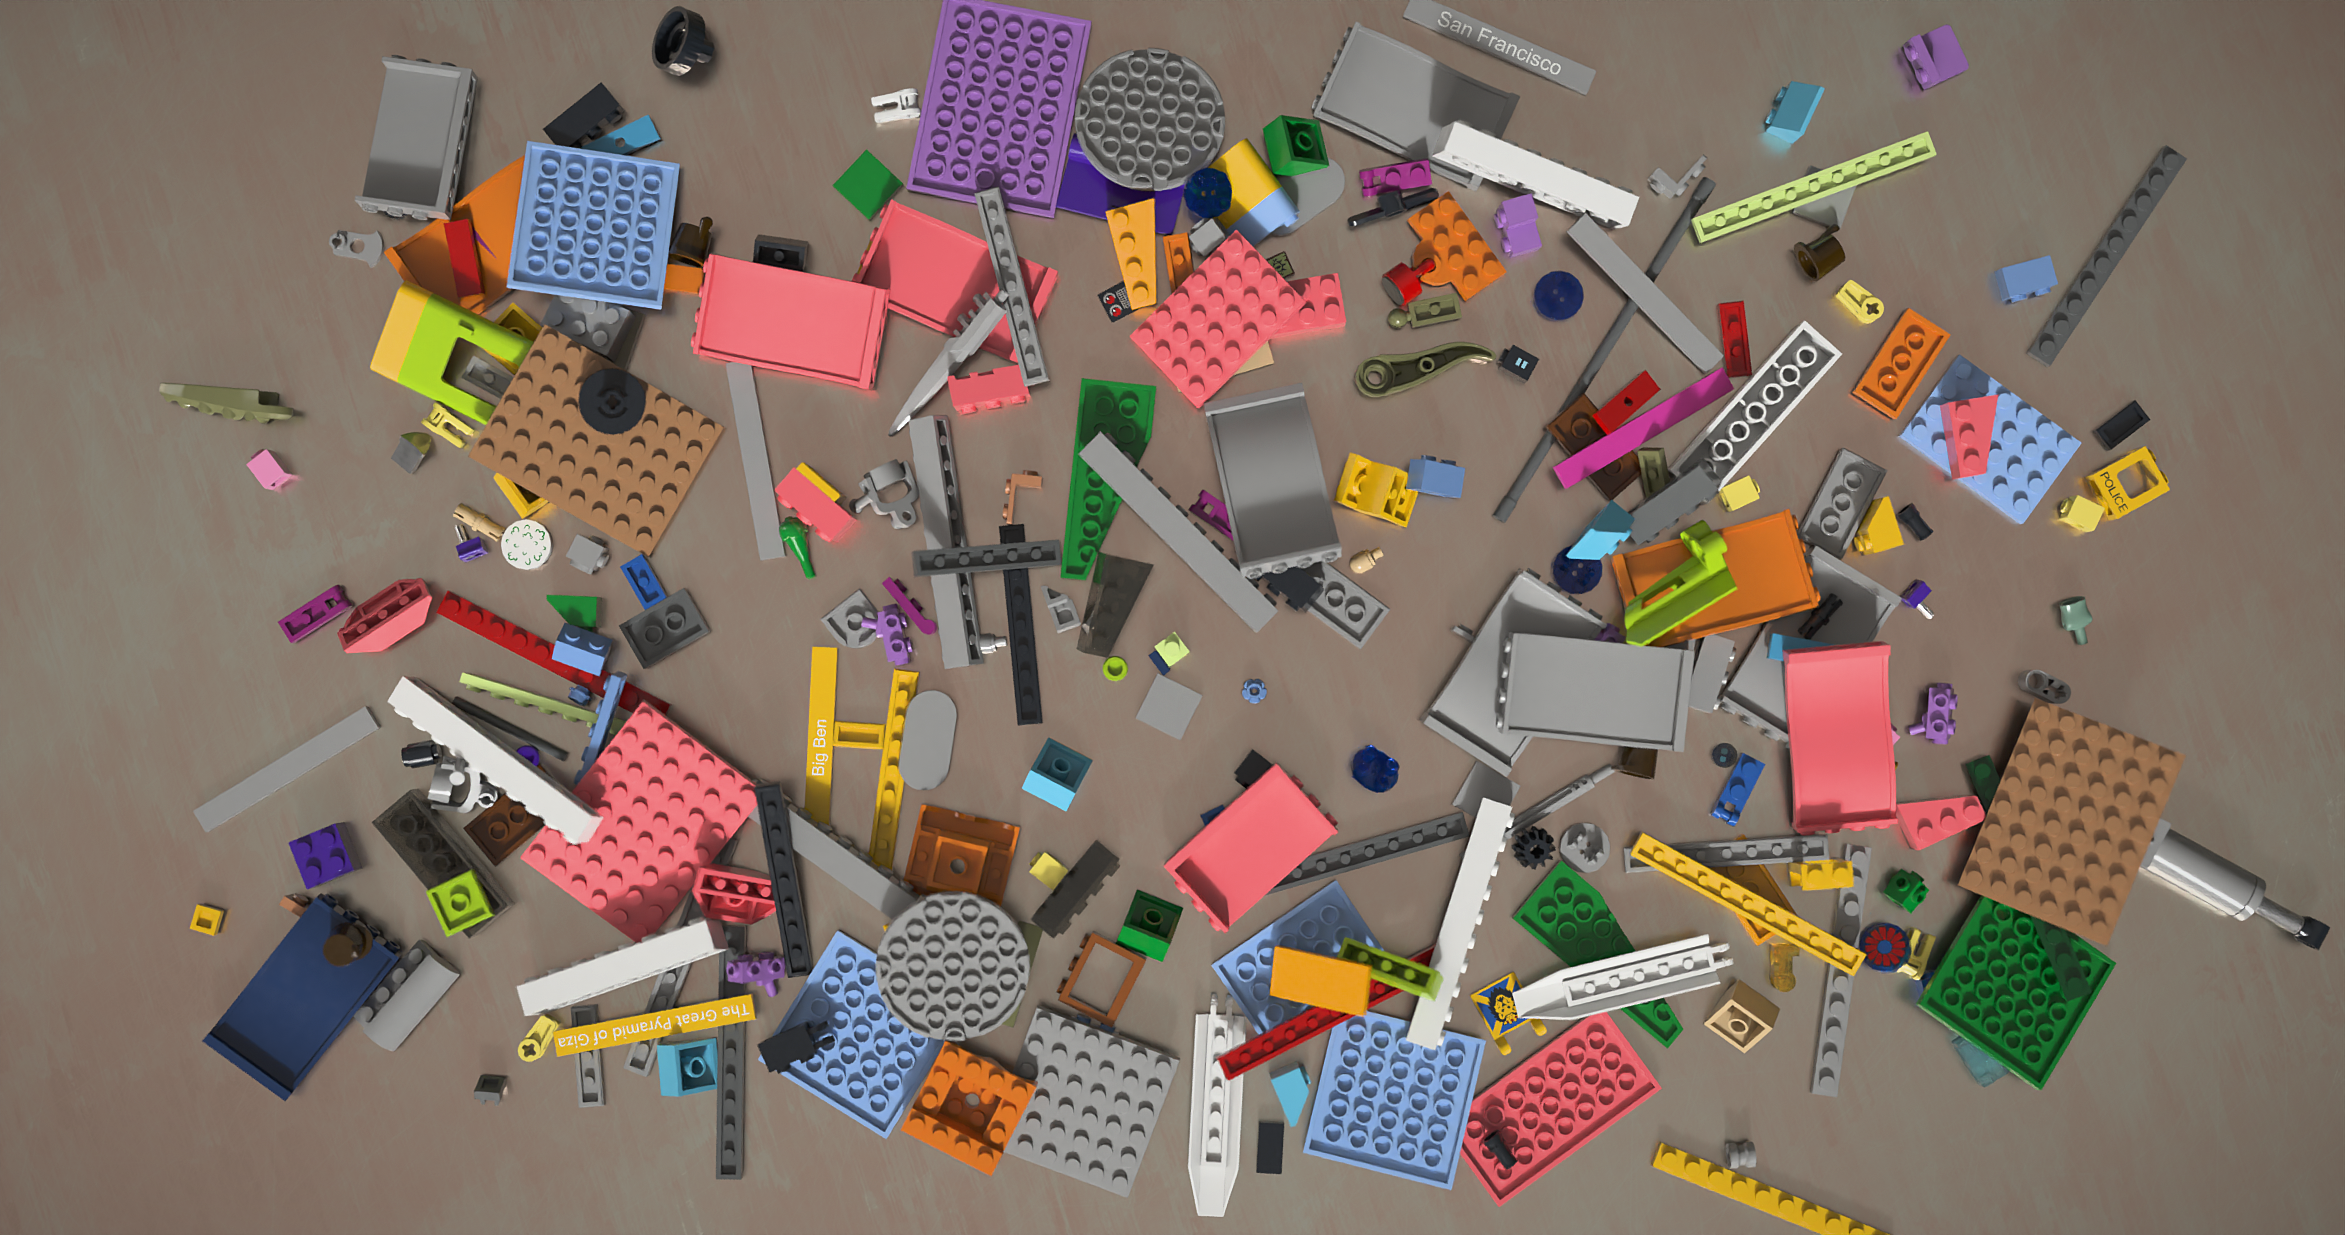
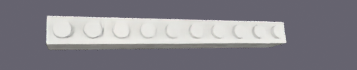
(495, 759)
(1460, 919)

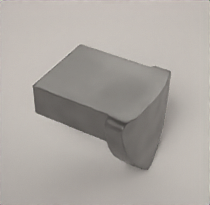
(411, 450)

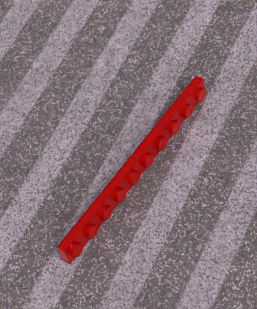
(537, 650)
(1302, 1028)

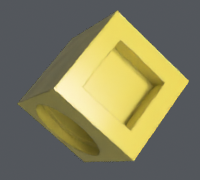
(1739, 493)
(2081, 513)
(1048, 869)

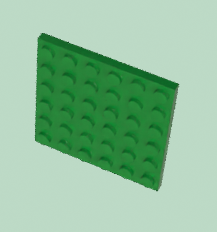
(2004, 993)

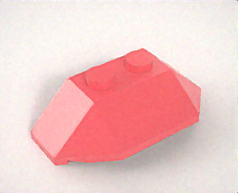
(386, 617)
(733, 893)

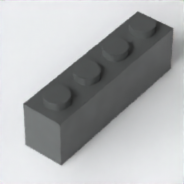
(1673, 500)

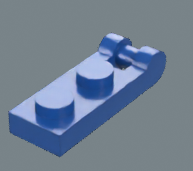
(1737, 788)

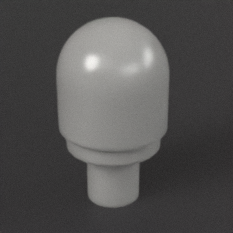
(989, 642)

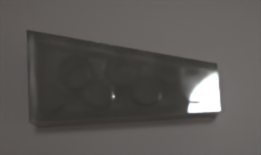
(1110, 600)
(1075, 888)

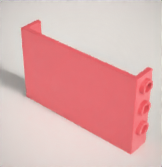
(1250, 847)

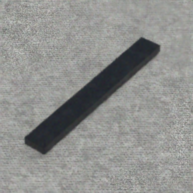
(1021, 634)
(783, 879)

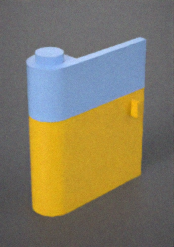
(1257, 199)

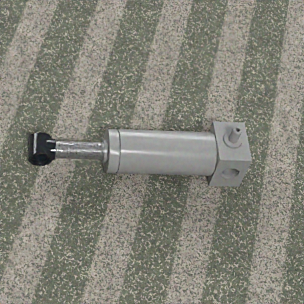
(2222, 883)

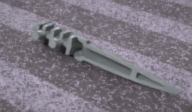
(954, 353)

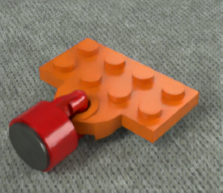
(1447, 252)

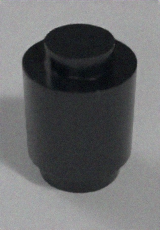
(421, 754)

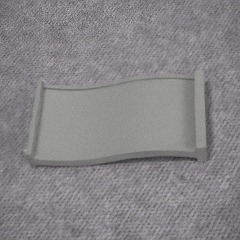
(1407, 99)
(1272, 480)
(1760, 682)
(1595, 691)
(1469, 701)

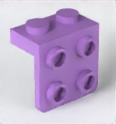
(1935, 56)

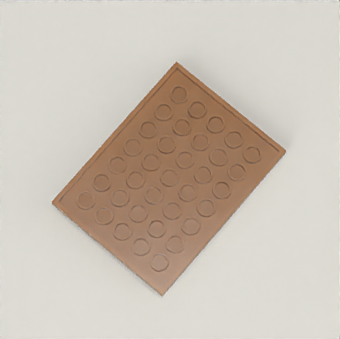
(613, 482)
(2071, 821)

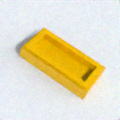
(859, 735)

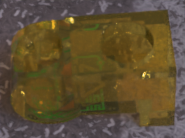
(1781, 966)

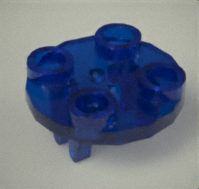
(1205, 181)
(1567, 288)
(1585, 578)
(1374, 769)

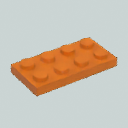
(1901, 363)

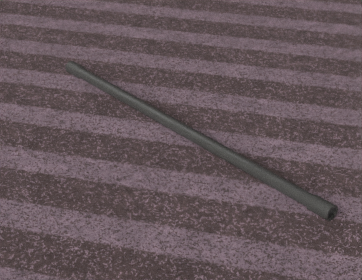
(1698, 199)

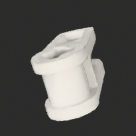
(903, 111)

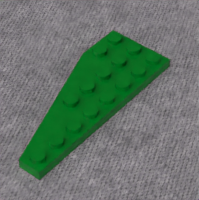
(1127, 415)
(1581, 929)

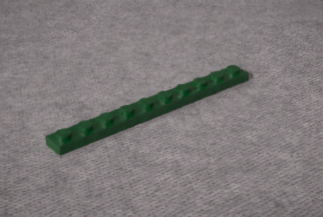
(2053, 938)

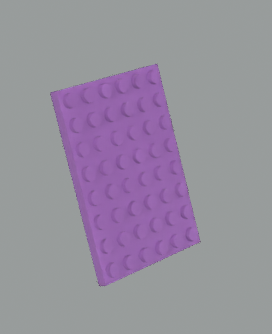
(999, 104)

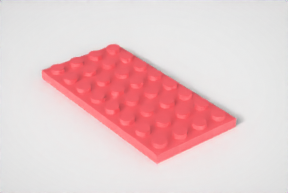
(1555, 1104)

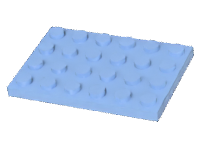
(2024, 446)
(1311, 926)

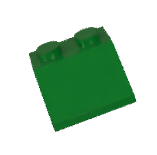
(1295, 145)
(1149, 925)

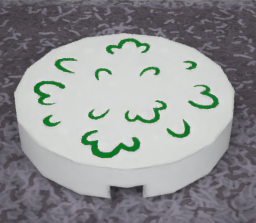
(526, 544)

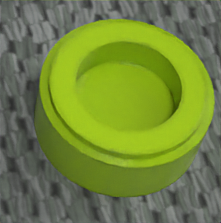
(1115, 668)

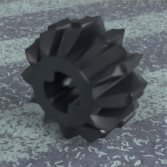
(1527, 841)

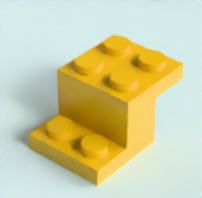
(1376, 490)

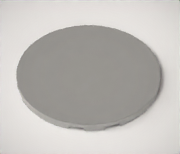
(1149, 119)
(952, 966)

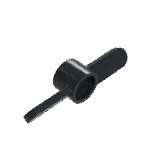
(1394, 204)

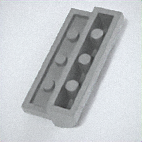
(405, 996)

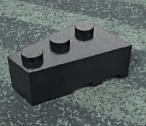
(1295, 585)

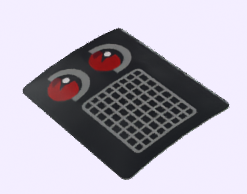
(1116, 302)

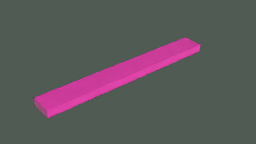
(1643, 428)

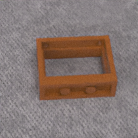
(1078, 963)

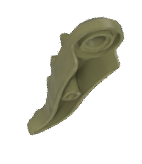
(1408, 370)
(228, 401)

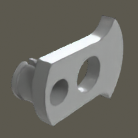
(372, 251)

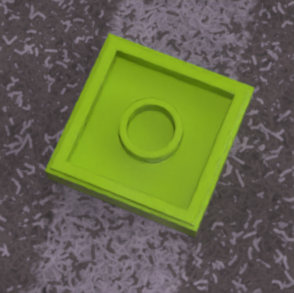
(460, 902)

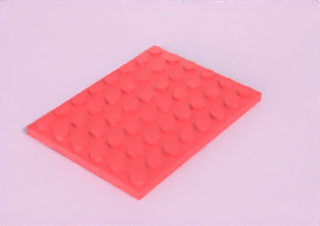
(665, 815)

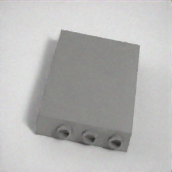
(419, 138)

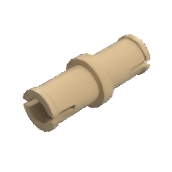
(479, 522)

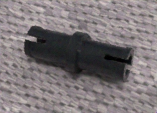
(1820, 616)

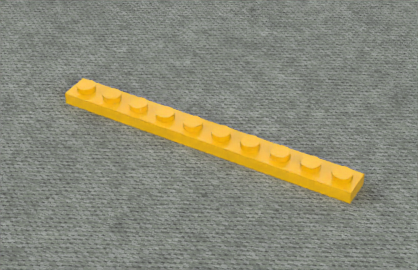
(1747, 903)
(1757, 1193)

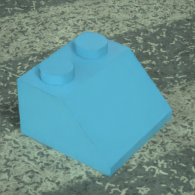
(1793, 111)
(1602, 533)
(1057, 774)
(687, 1066)
(1292, 1089)

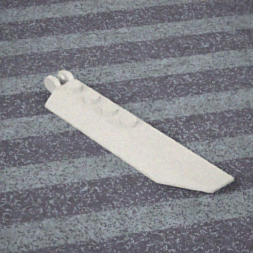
(1623, 980)
(1215, 1110)

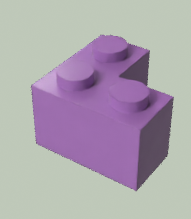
(1518, 225)

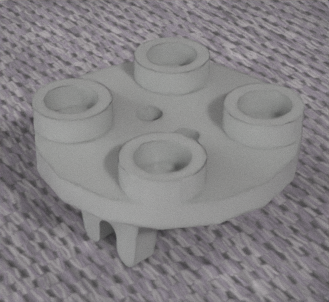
(1576, 839)

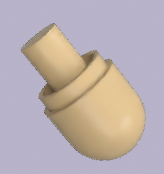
(1365, 560)

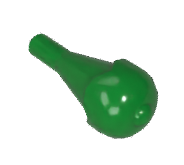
(794, 533)

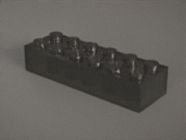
(436, 850)

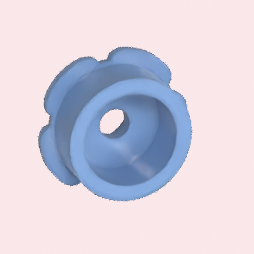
(1259, 686)
(579, 695)

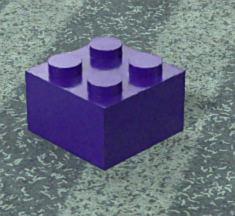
(325, 855)

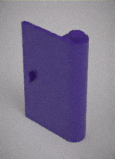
(1093, 194)

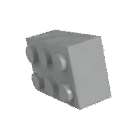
(590, 323)

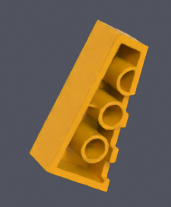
(1135, 244)

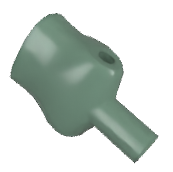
(2075, 617)

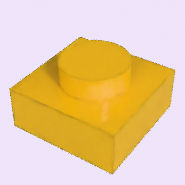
(206, 919)

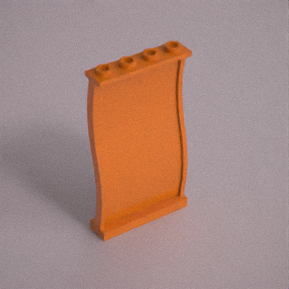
(493, 213)
(1763, 562)

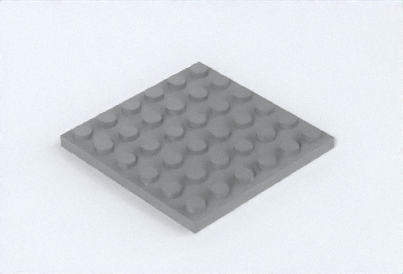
(1091, 1100)

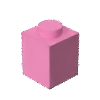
(268, 468)

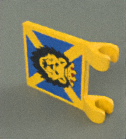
(1499, 1010)

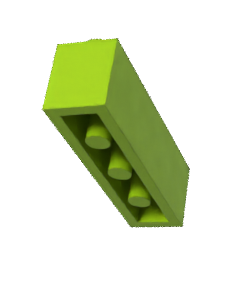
(1394, 969)

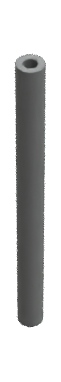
(510, 728)

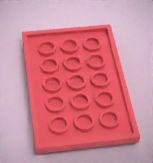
(1217, 319)

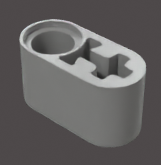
(2045, 680)

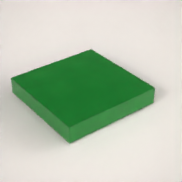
(868, 185)

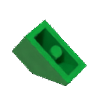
(578, 610)

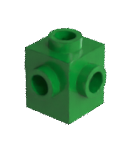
(1906, 890)

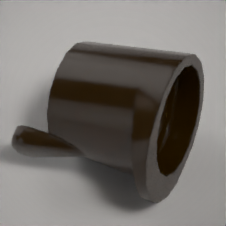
(692, 243)
(1820, 255)
(1637, 762)
(347, 943)

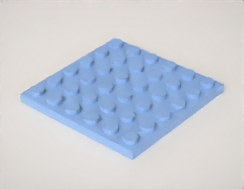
(593, 225)
(874, 1057)
(1393, 1100)

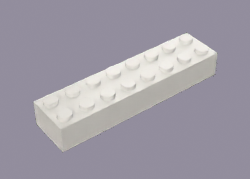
(1533, 174)
(1760, 404)
(622, 967)

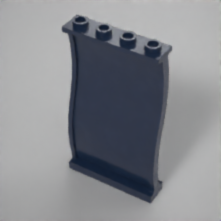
(299, 1001)

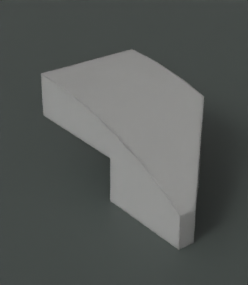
(1061, 610)

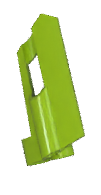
(1695, 585)

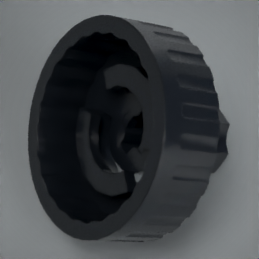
(680, 41)
(632, 402)

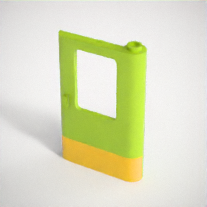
(420, 342)

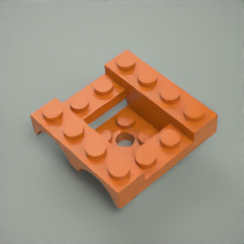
(952, 835)
(955, 1127)

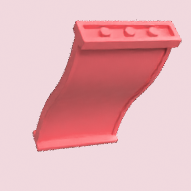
(939, 271)
(790, 321)
(1840, 737)

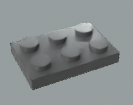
(664, 628)

